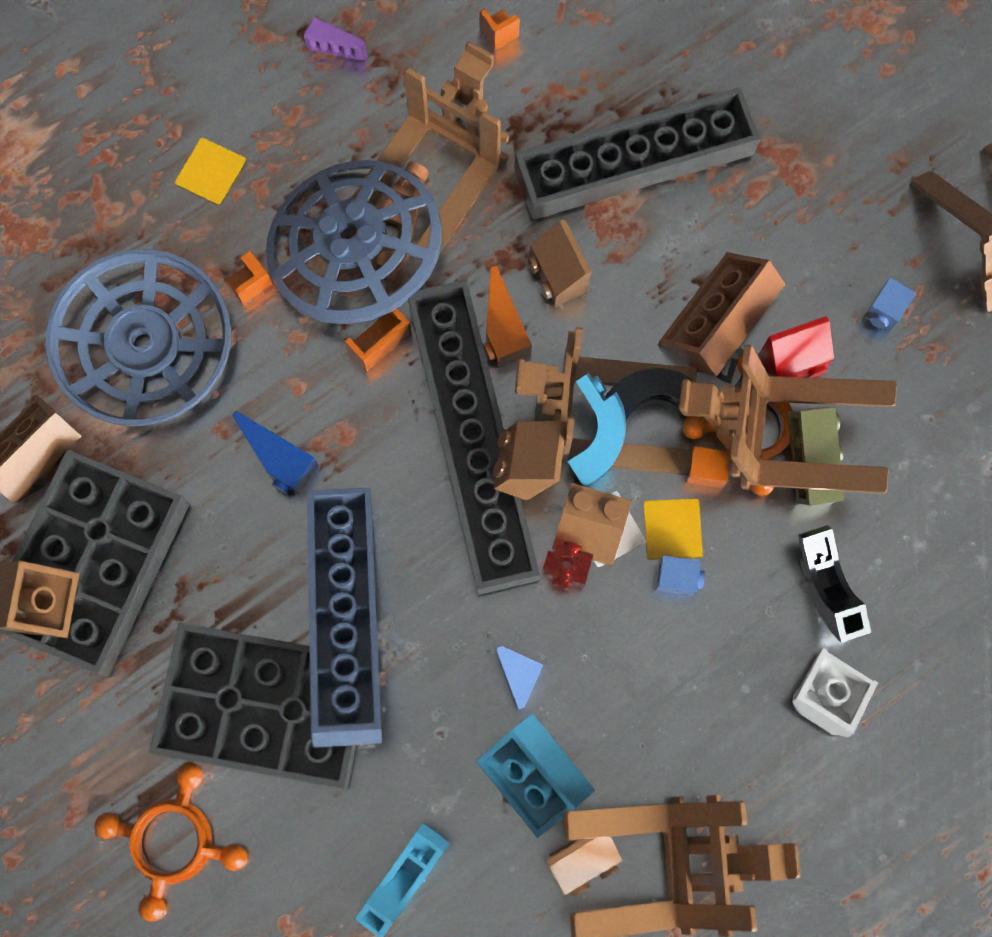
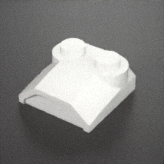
(833, 695)

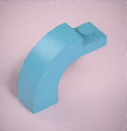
(602, 452)
(402, 881)

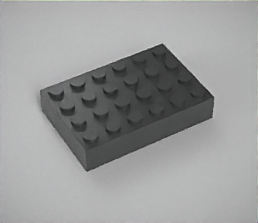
(116, 538)
(244, 708)

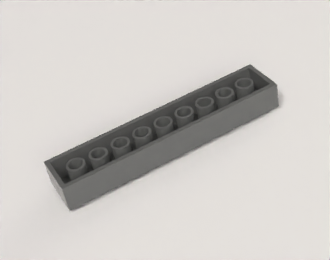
(469, 433)

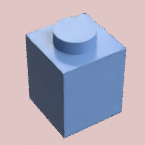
(889, 305)
(679, 576)

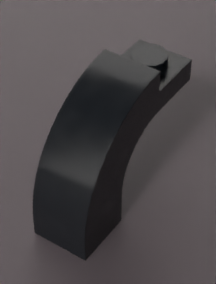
(647, 385)
(834, 599)

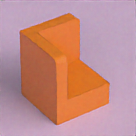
(498, 28)
(249, 279)
(709, 467)

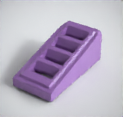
(332, 40)

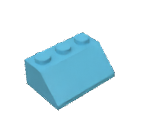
(535, 775)

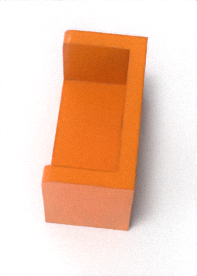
(379, 339)

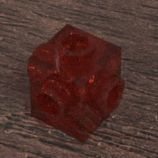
(567, 577)

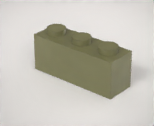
(815, 440)

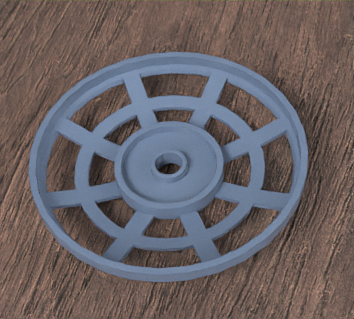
(358, 250)
(127, 326)

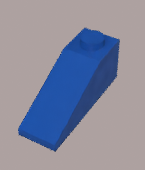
(283, 461)

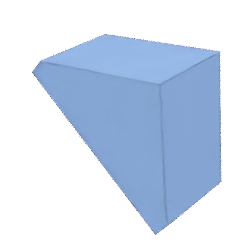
(520, 674)

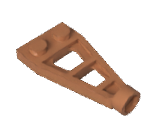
(406, 191)

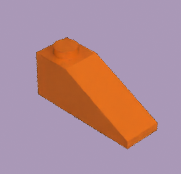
(504, 330)

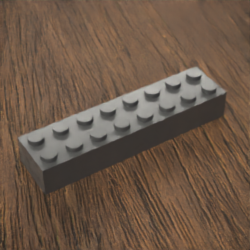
(636, 153)

